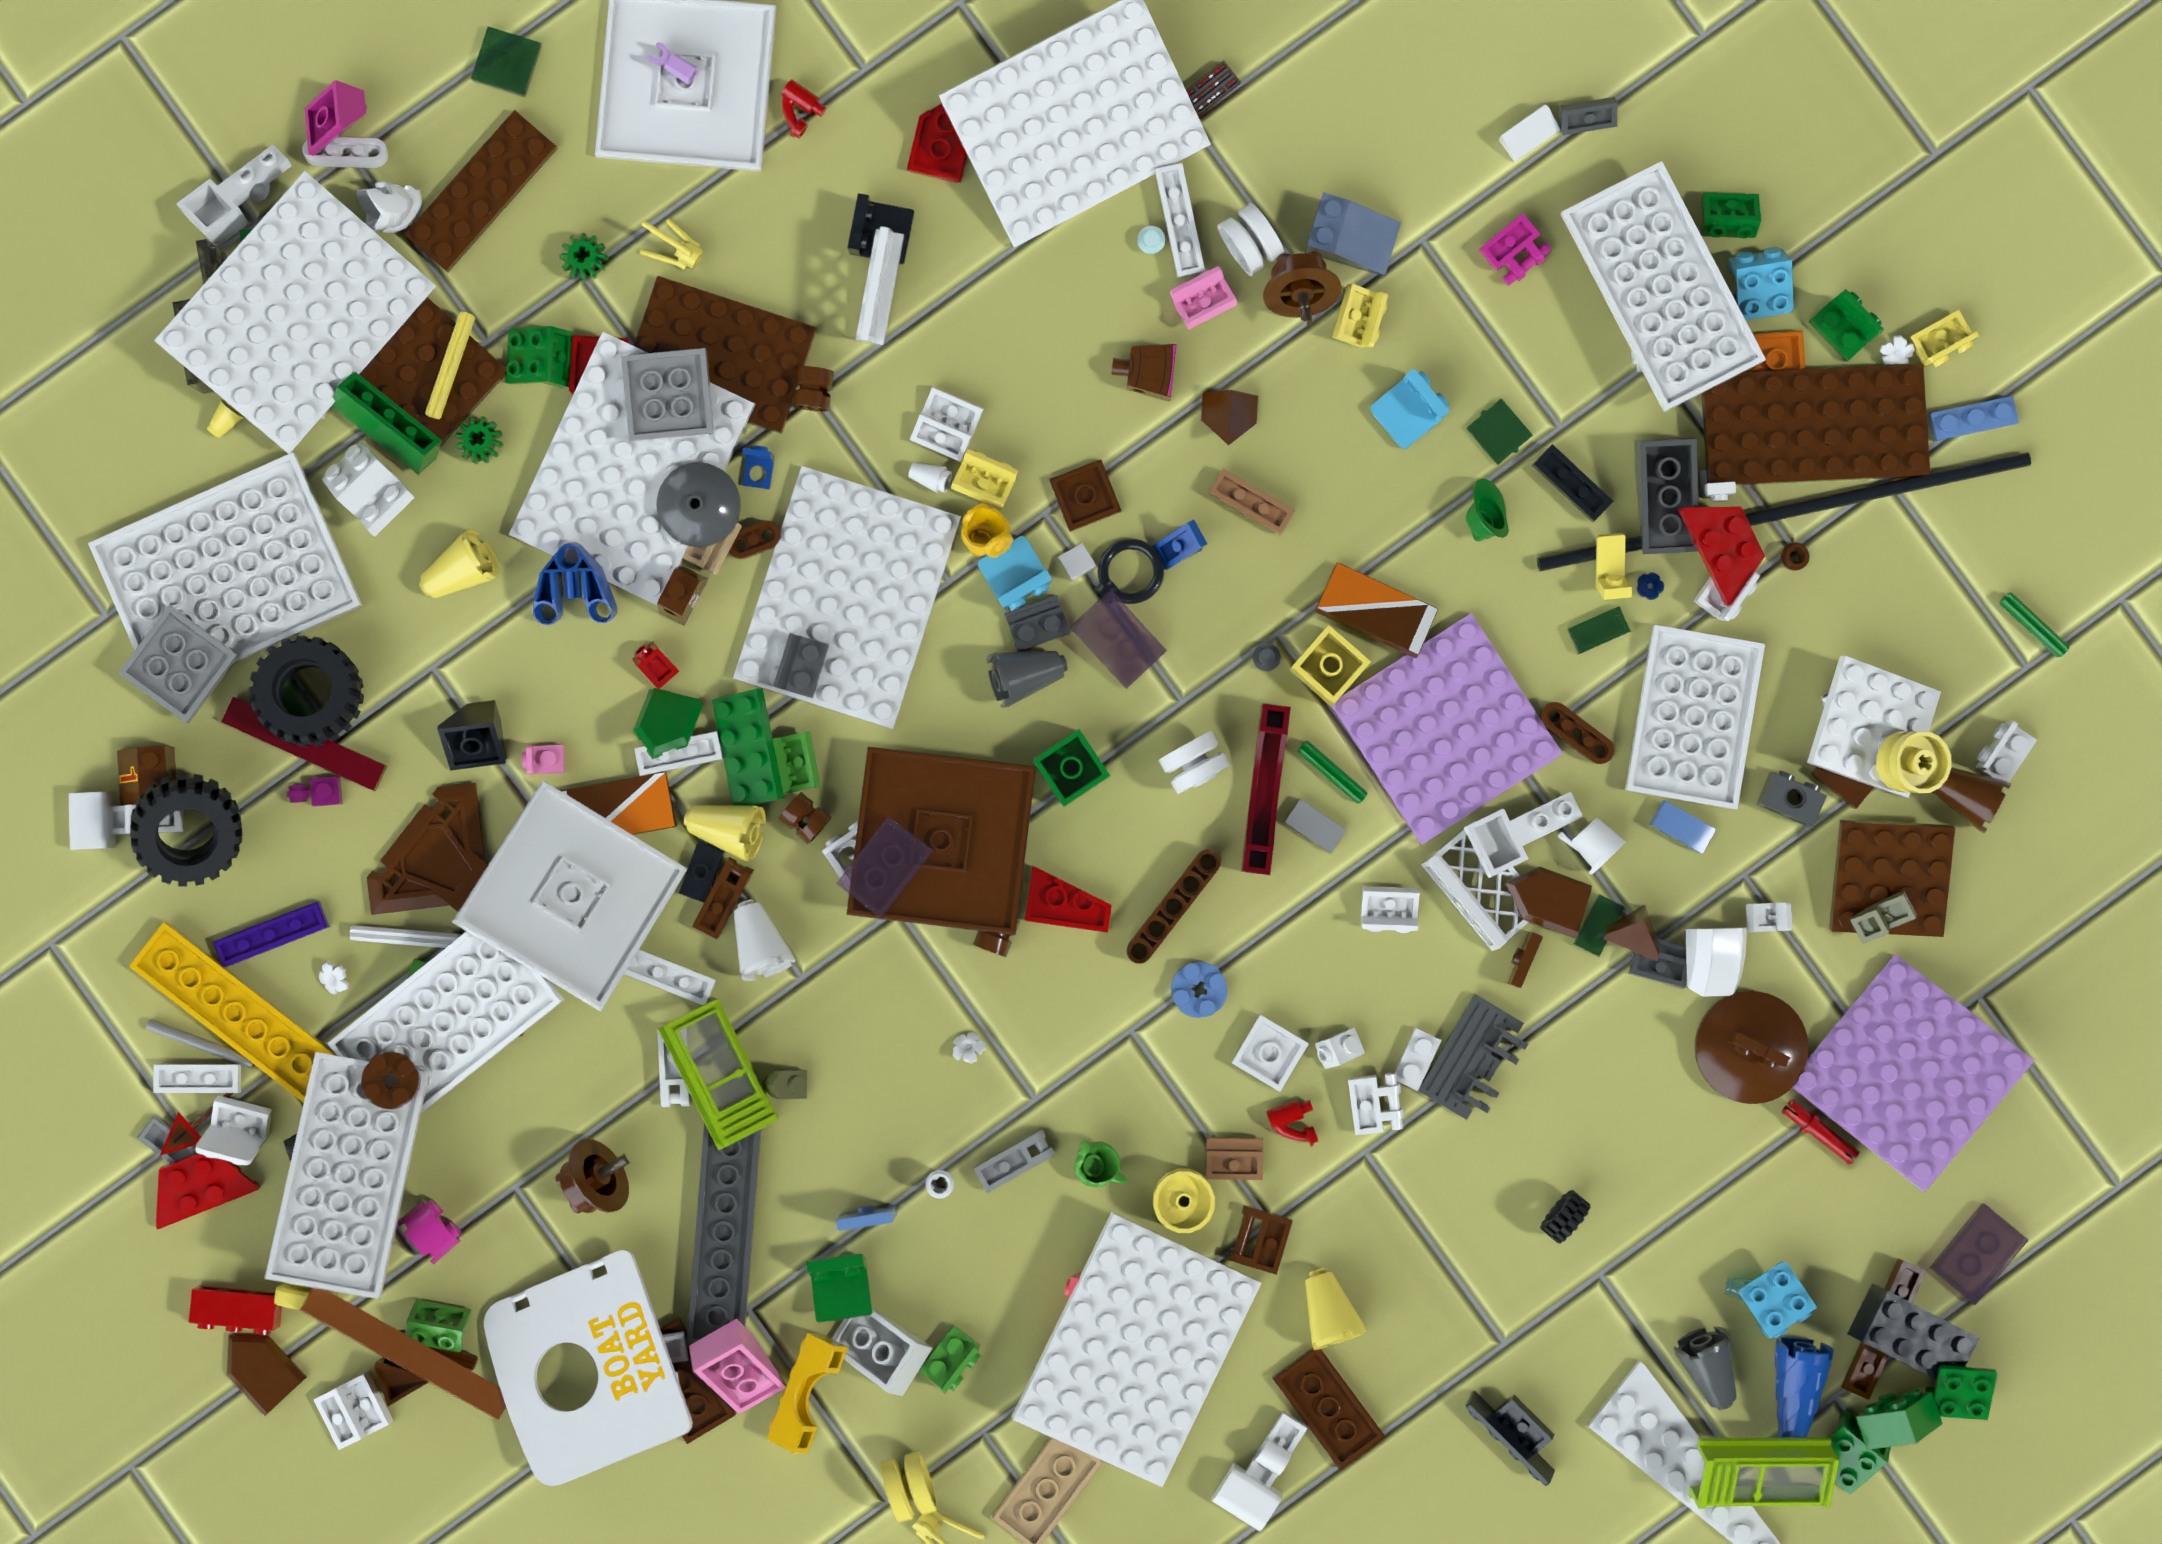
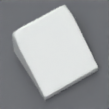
(1077, 562)

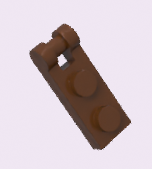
(722, 899)

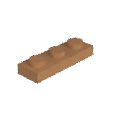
(1251, 502)

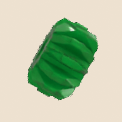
(590, 263)
(479, 451)

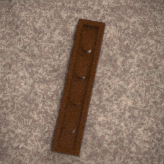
(1868, 1361)

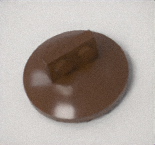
(1751, 1047)

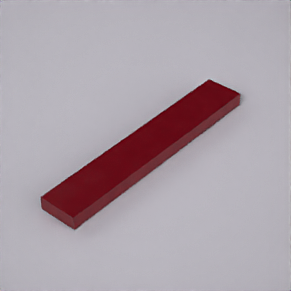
(328, 756)

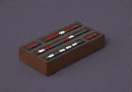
(1212, 87)

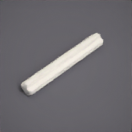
(402, 936)

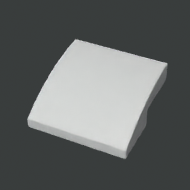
(947, 423)
(353, 1410)

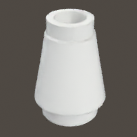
(931, 476)
(936, 1191)

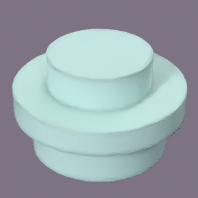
(1151, 240)

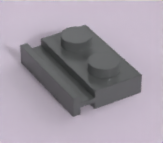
(1037, 623)
(801, 665)
(1668, 969)

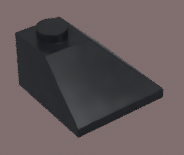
(473, 736)

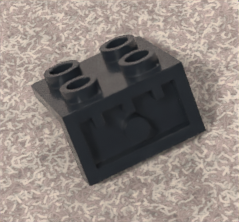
(871, 216)

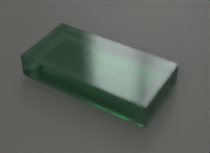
(1598, 630)
(1593, 929)

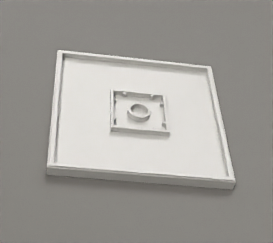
(663, 119)
(570, 895)

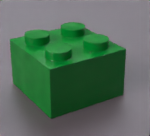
(1071, 768)
(1899, 1419)

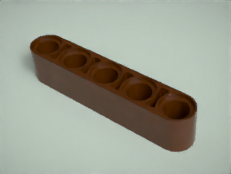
(1185, 898)

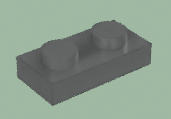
(1588, 116)

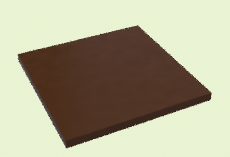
(971, 819)

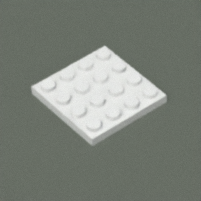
(1861, 713)

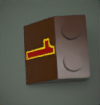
(142, 767)

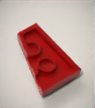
(1062, 904)

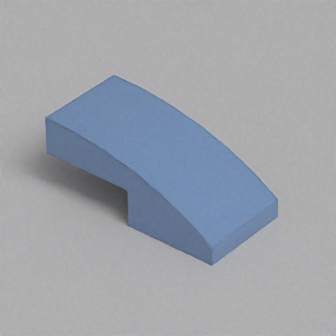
(1682, 827)

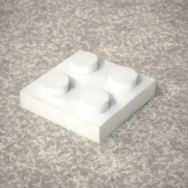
(1269, 1053)

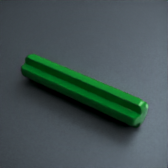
(2034, 624)
(1332, 772)

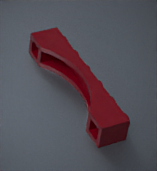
(1265, 789)

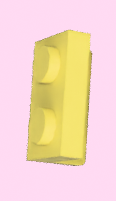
(1360, 316)
(1942, 338)
(985, 479)

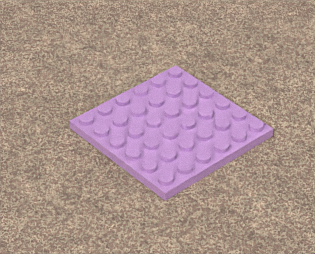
(1446, 729)
(1911, 1073)

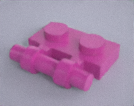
(1509, 243)

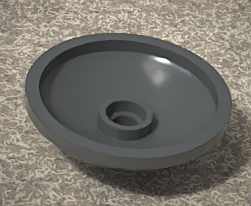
(717, 510)

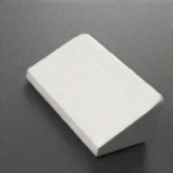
(1529, 133)

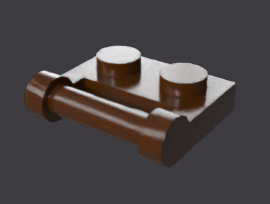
(1269, 1243)

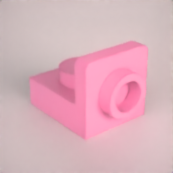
(544, 759)

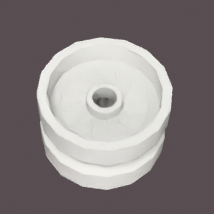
(1250, 239)
(1196, 765)

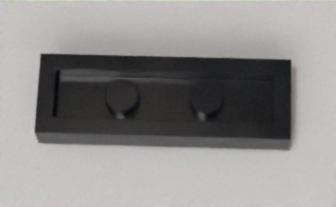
(1572, 483)

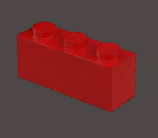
(234, 1309)

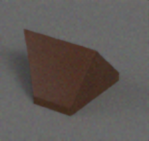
(1229, 413)
(1635, 933)
(396, 1381)

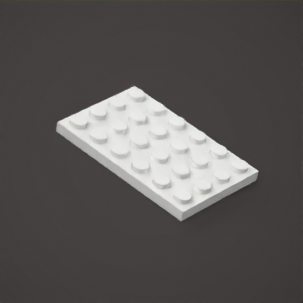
(1694, 717)

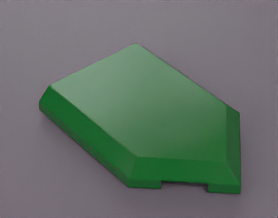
(666, 721)

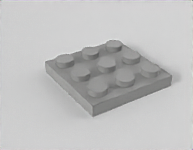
(667, 394)
(178, 664)

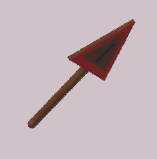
(183, 1134)

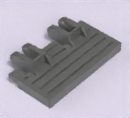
(1469, 1055)

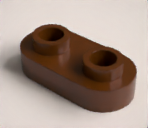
(754, 539)

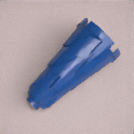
(1799, 1383)

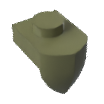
(786, 1084)

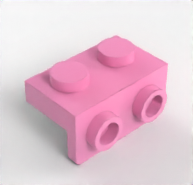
(1203, 297)

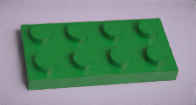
(748, 748)

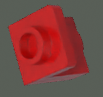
(654, 664)

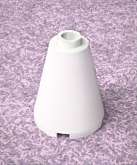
(759, 943)

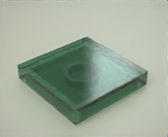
(506, 61)

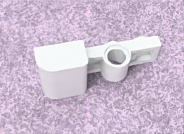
(216, 208)
(97, 820)
(1501, 841)
(1249, 1491)

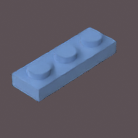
(1973, 418)

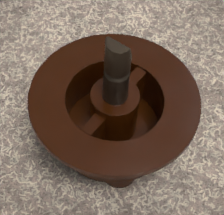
(1301, 286)
(594, 1178)

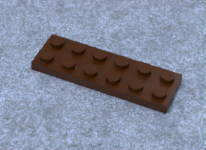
(481, 191)

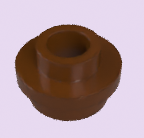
(1803, 554)

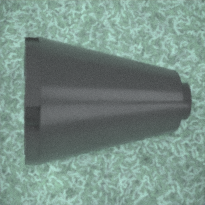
(1023, 673)
(1709, 1364)

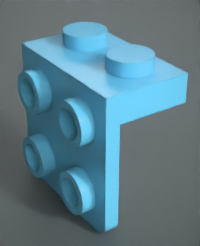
(1763, 282)
(1410, 409)
(1015, 574)
(1777, 1300)

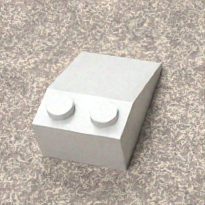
(882, 1350)

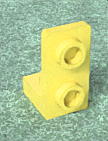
(1611, 567)

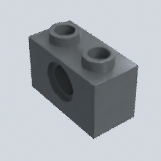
(1775, 798)

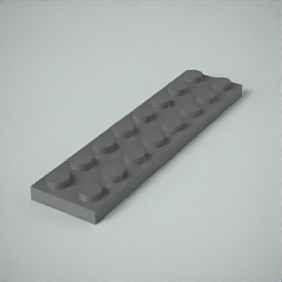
(723, 1235)

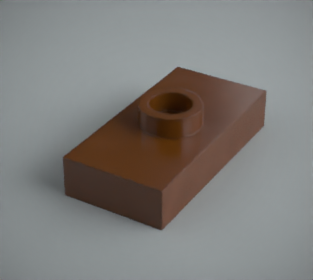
(1523, 959)

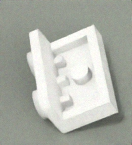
(1710, 600)
(1389, 909)

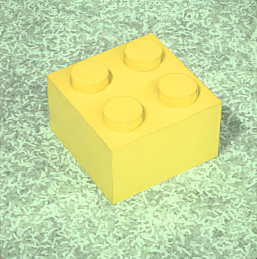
(1330, 665)

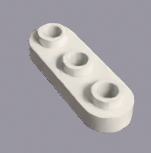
(359, 149)

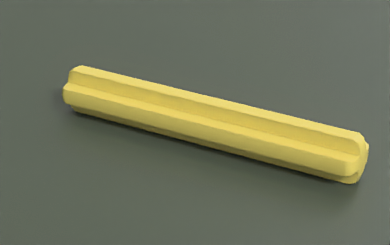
(450, 365)

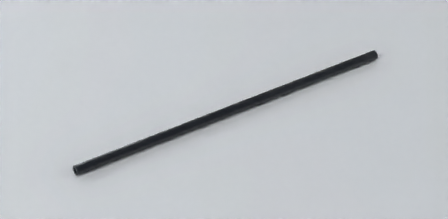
(1824, 503)

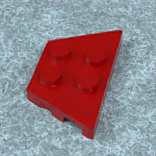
(1725, 546)
(196, 1186)

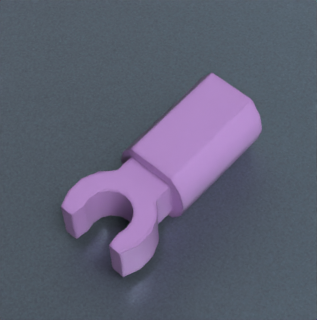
(675, 64)

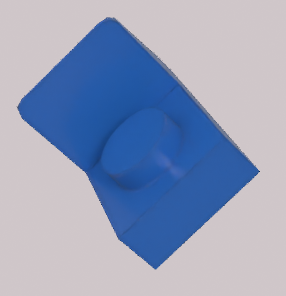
(1180, 544)

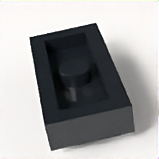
(701, 871)

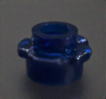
(1642, 587)

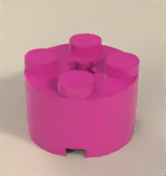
(429, 1230)

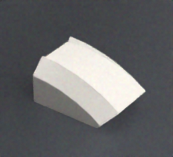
(1715, 960)

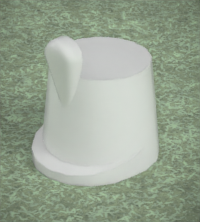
(1595, 843)

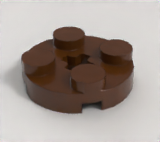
(401, 1093)

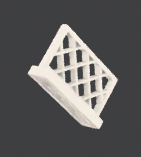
(880, 286)
(1463, 898)

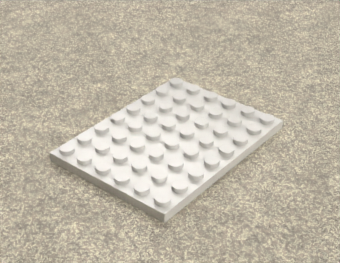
(1074, 119)
(295, 312)
(606, 488)
(235, 560)
(856, 576)
(1136, 1350)

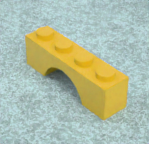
(793, 1424)

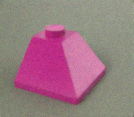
(332, 114)

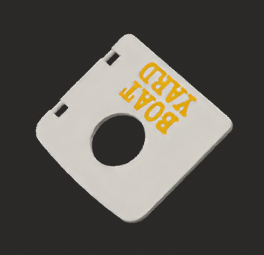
(637, 1387)

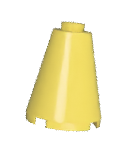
(460, 566)
(728, 827)
(1330, 1311)

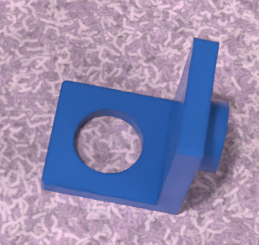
(758, 457)

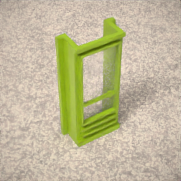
(718, 1074)
(1766, 1472)

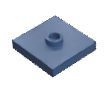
(866, 1217)

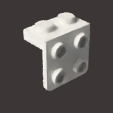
(235, 1131)

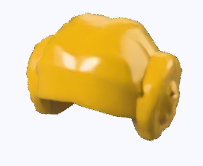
(986, 531)

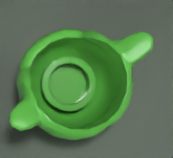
(1098, 1165)

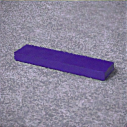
(271, 934)

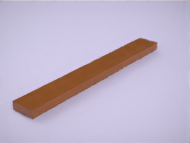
(404, 1351)

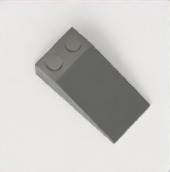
(1666, 483)

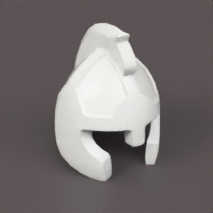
(390, 207)

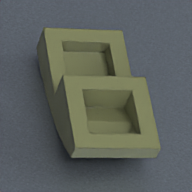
(1883, 916)

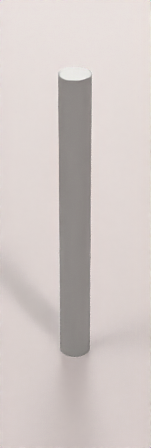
(198, 1043)

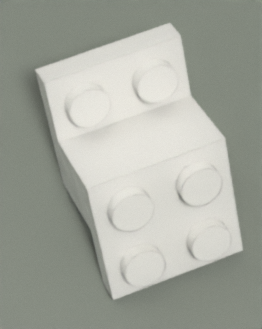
(367, 487)

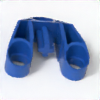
(594, 585)

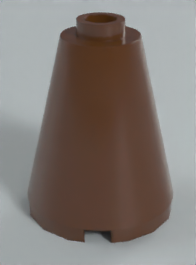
(1973, 796)

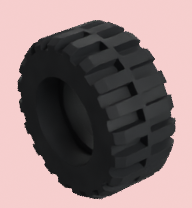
(276, 670)
(186, 864)

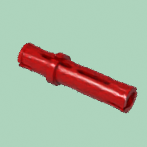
(1810, 1124)

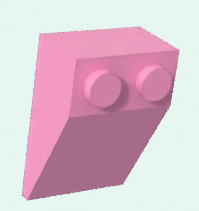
(735, 1366)

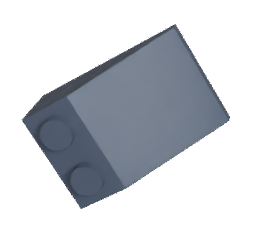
(1353, 235)

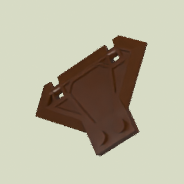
(433, 856)

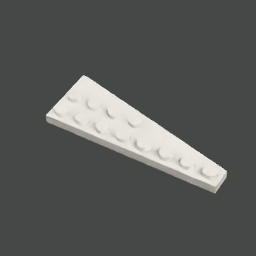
(1661, 1442)

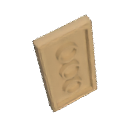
(1045, 1491)

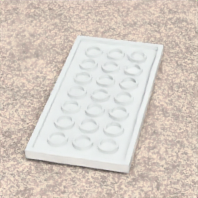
(1663, 286)
(452, 1014)
(344, 1183)

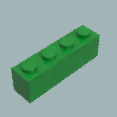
(386, 423)

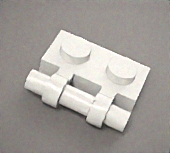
(1366, 1103)

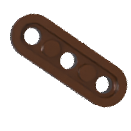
(1589, 736)

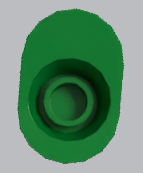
(1488, 512)

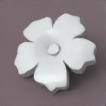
(1897, 352)
(333, 978)
(968, 1047)

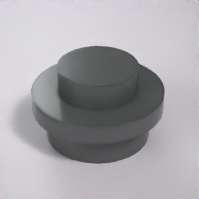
(1266, 657)

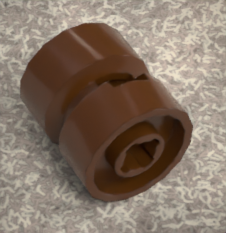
(813, 388)
(795, 813)
(994, 942)

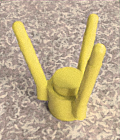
(687, 253)
(928, 1526)

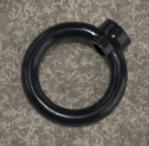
(1111, 552)

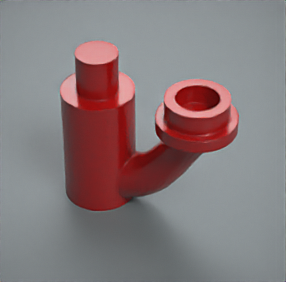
(807, 101)
(1289, 1113)

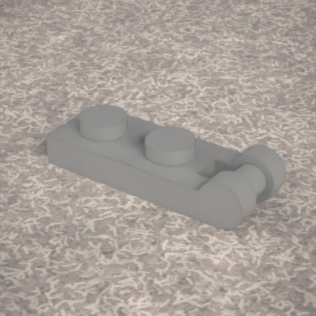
(1013, 1161)

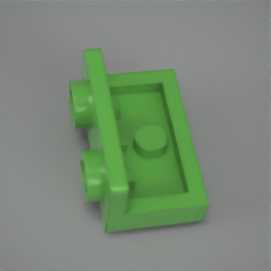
(796, 762)

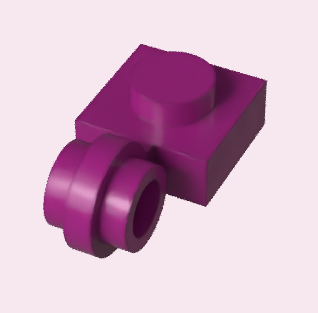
(323, 792)

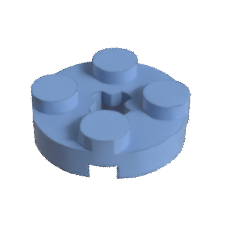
(1214, 984)

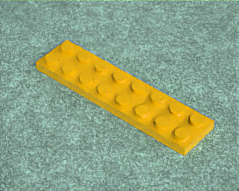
(229, 1008)

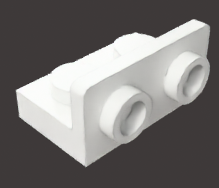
(2005, 752)

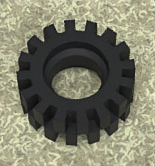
(1565, 1216)

